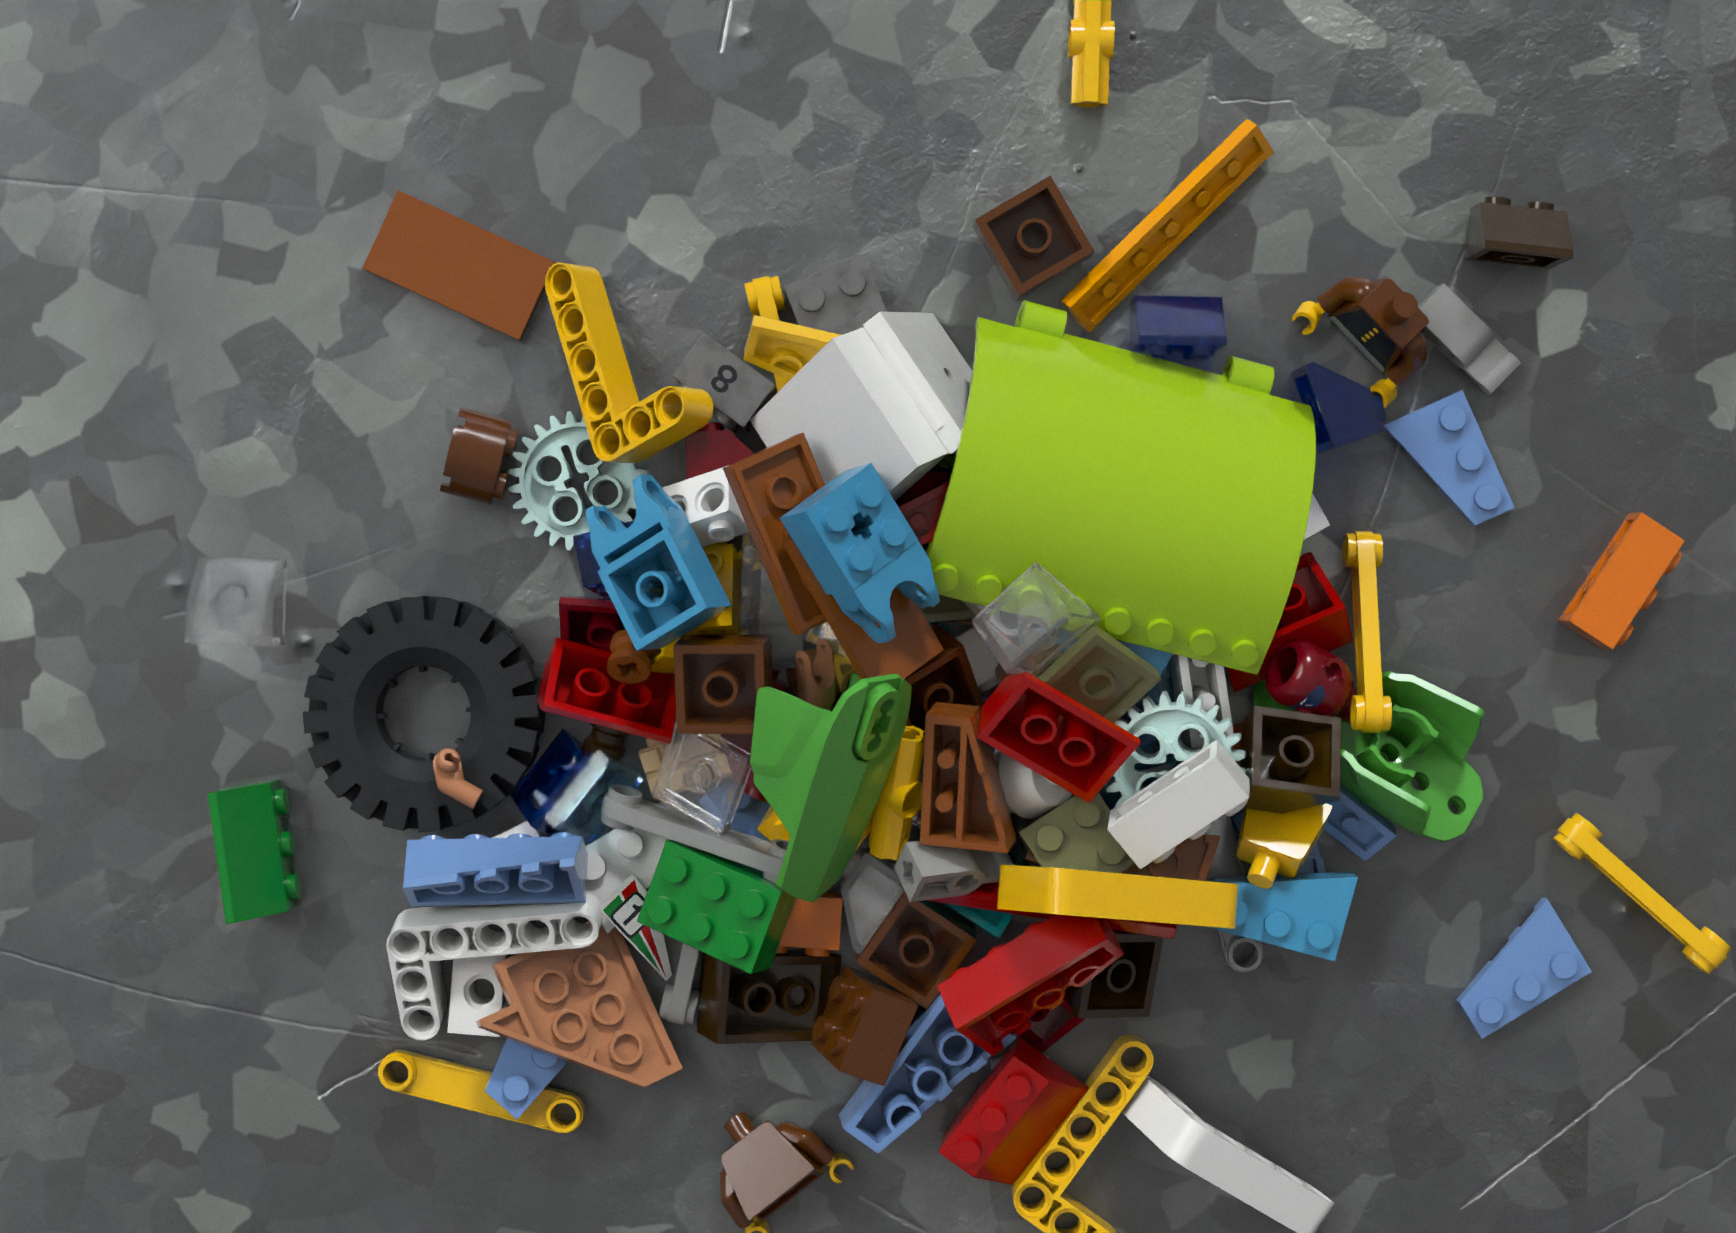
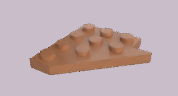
(585, 1010)

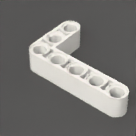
(475, 941)
(1224, 1160)

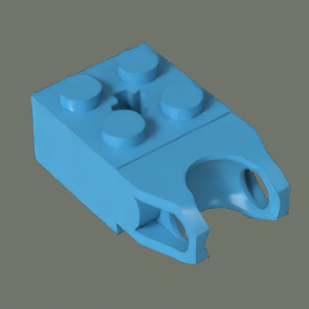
(862, 549)
(655, 568)

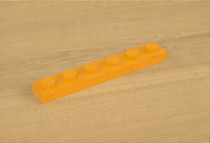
(1168, 225)

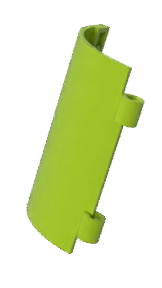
(1133, 483)

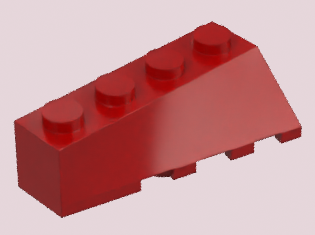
(1027, 976)

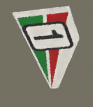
(623, 911)

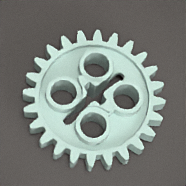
(542, 497)
(1166, 724)

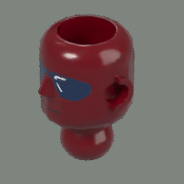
(1310, 680)

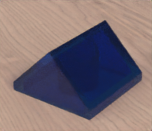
(550, 779)

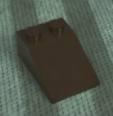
(764, 1005)

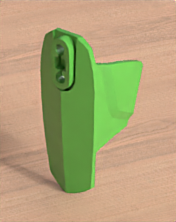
(1425, 743)
(826, 772)

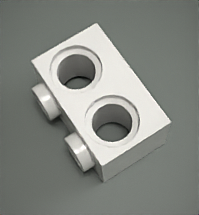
(709, 507)

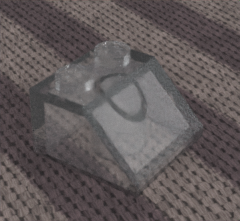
(237, 602)
(868, 894)

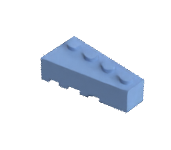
(925, 1071)

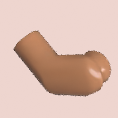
(451, 781)

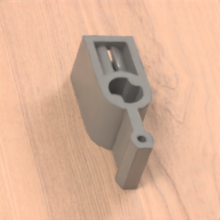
(1466, 339)
(946, 872)

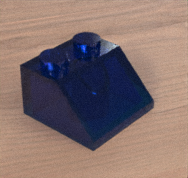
(1340, 406)

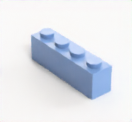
(496, 870)

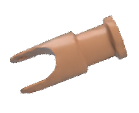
(816, 680)

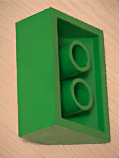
(254, 850)

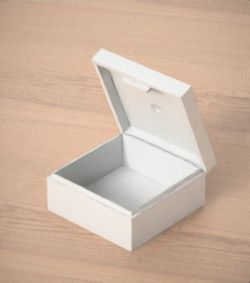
(877, 398)

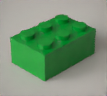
(717, 907)

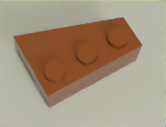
(961, 785)

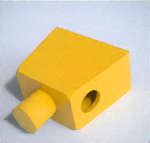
(1279, 841)

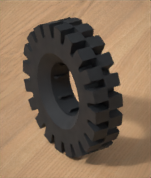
(350, 699)

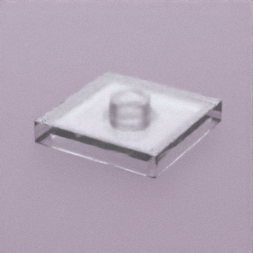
(703, 778)

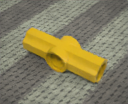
(1091, 50)
(899, 798)

